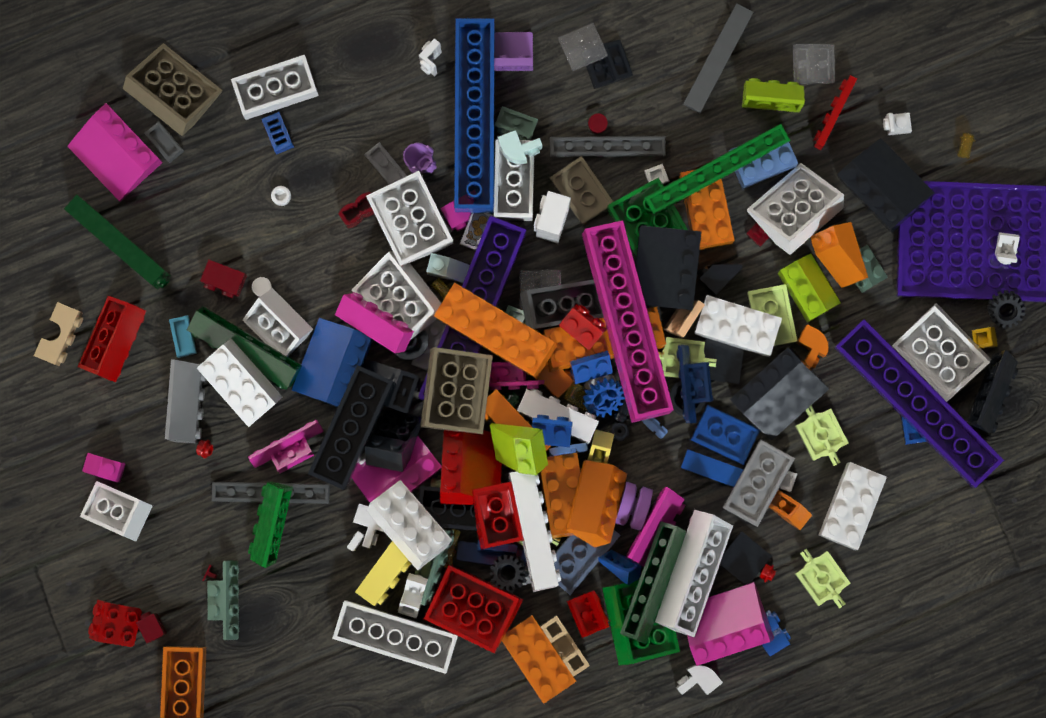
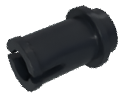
(620, 415)

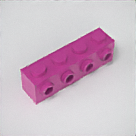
(374, 322)

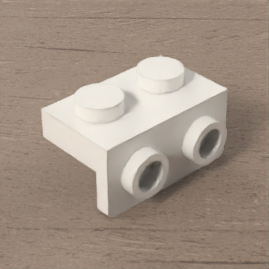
(430, 52)

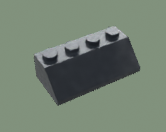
(447, 515)

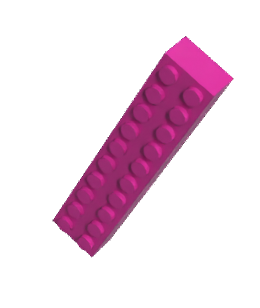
(627, 321)

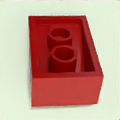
(496, 515)

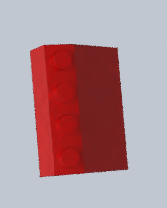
(467, 465)
(473, 608)

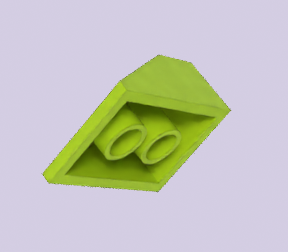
(519, 448)

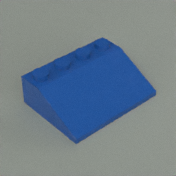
(331, 361)

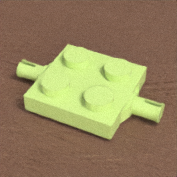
(669, 355)
(822, 435)
(822, 578)

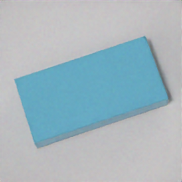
(182, 338)

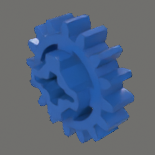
(603, 397)

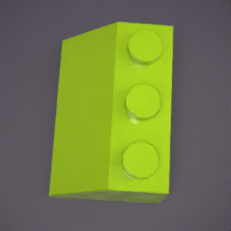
(773, 95)
(808, 287)

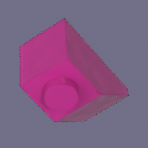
(457, 220)
(103, 467)

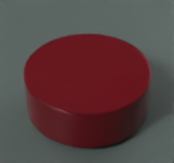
(597, 123)

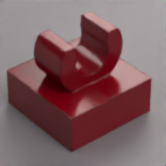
(758, 235)

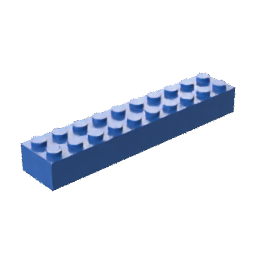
(474, 114)

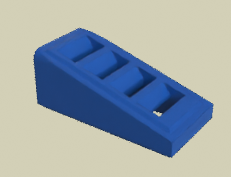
(281, 147)
(622, 567)

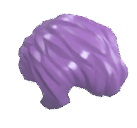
(419, 158)

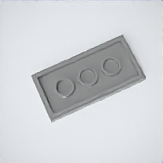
(758, 483)

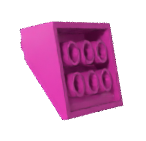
(113, 152)
(376, 480)
(664, 510)
(730, 625)

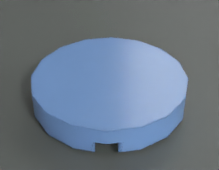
(575, 448)

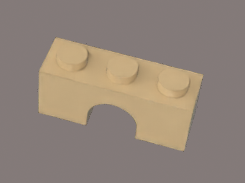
(55, 350)
(565, 645)

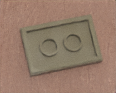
(583, 188)

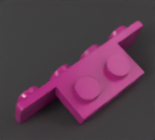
(509, 375)
(289, 449)

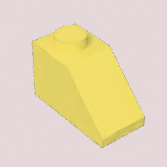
(601, 446)

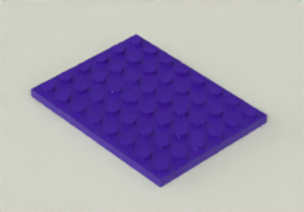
(953, 239)

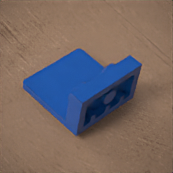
(554, 431)

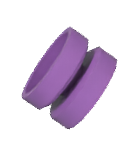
(634, 506)

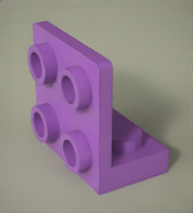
(513, 51)

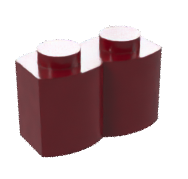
(354, 212)

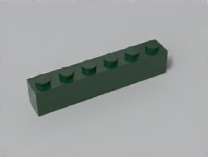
(271, 363)
(653, 582)

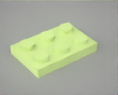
(775, 302)

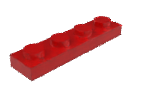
(830, 119)

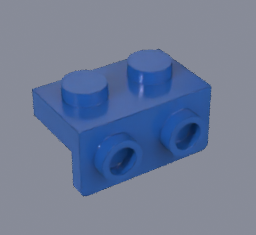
(591, 367)

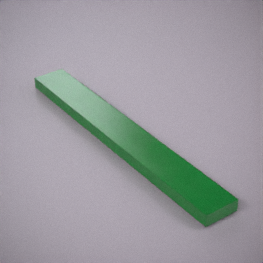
(717, 169)

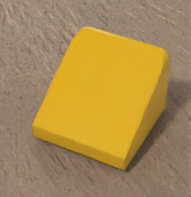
(985, 337)

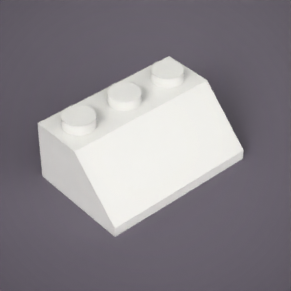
(277, 323)

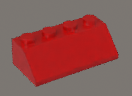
(112, 338)

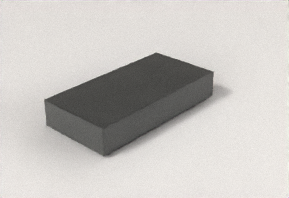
(164, 142)

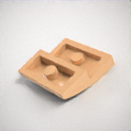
(683, 319)

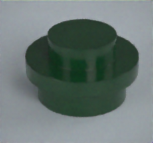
(512, 398)

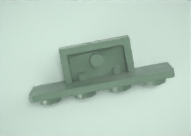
(432, 572)
(223, 600)

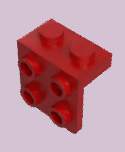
(114, 623)

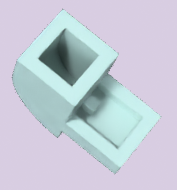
(514, 151)

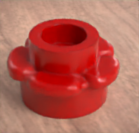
(204, 448)
(768, 573)

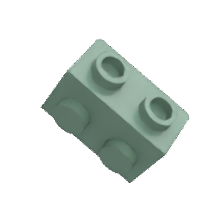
(512, 120)
(873, 268)

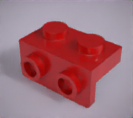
(583, 326)
(588, 613)

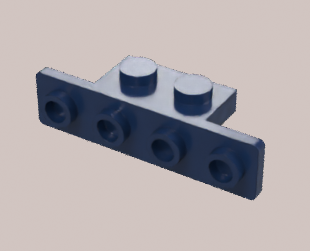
(695, 383)
(473, 553)

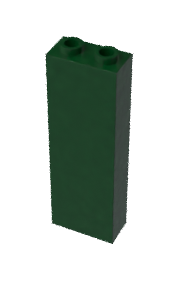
(117, 242)

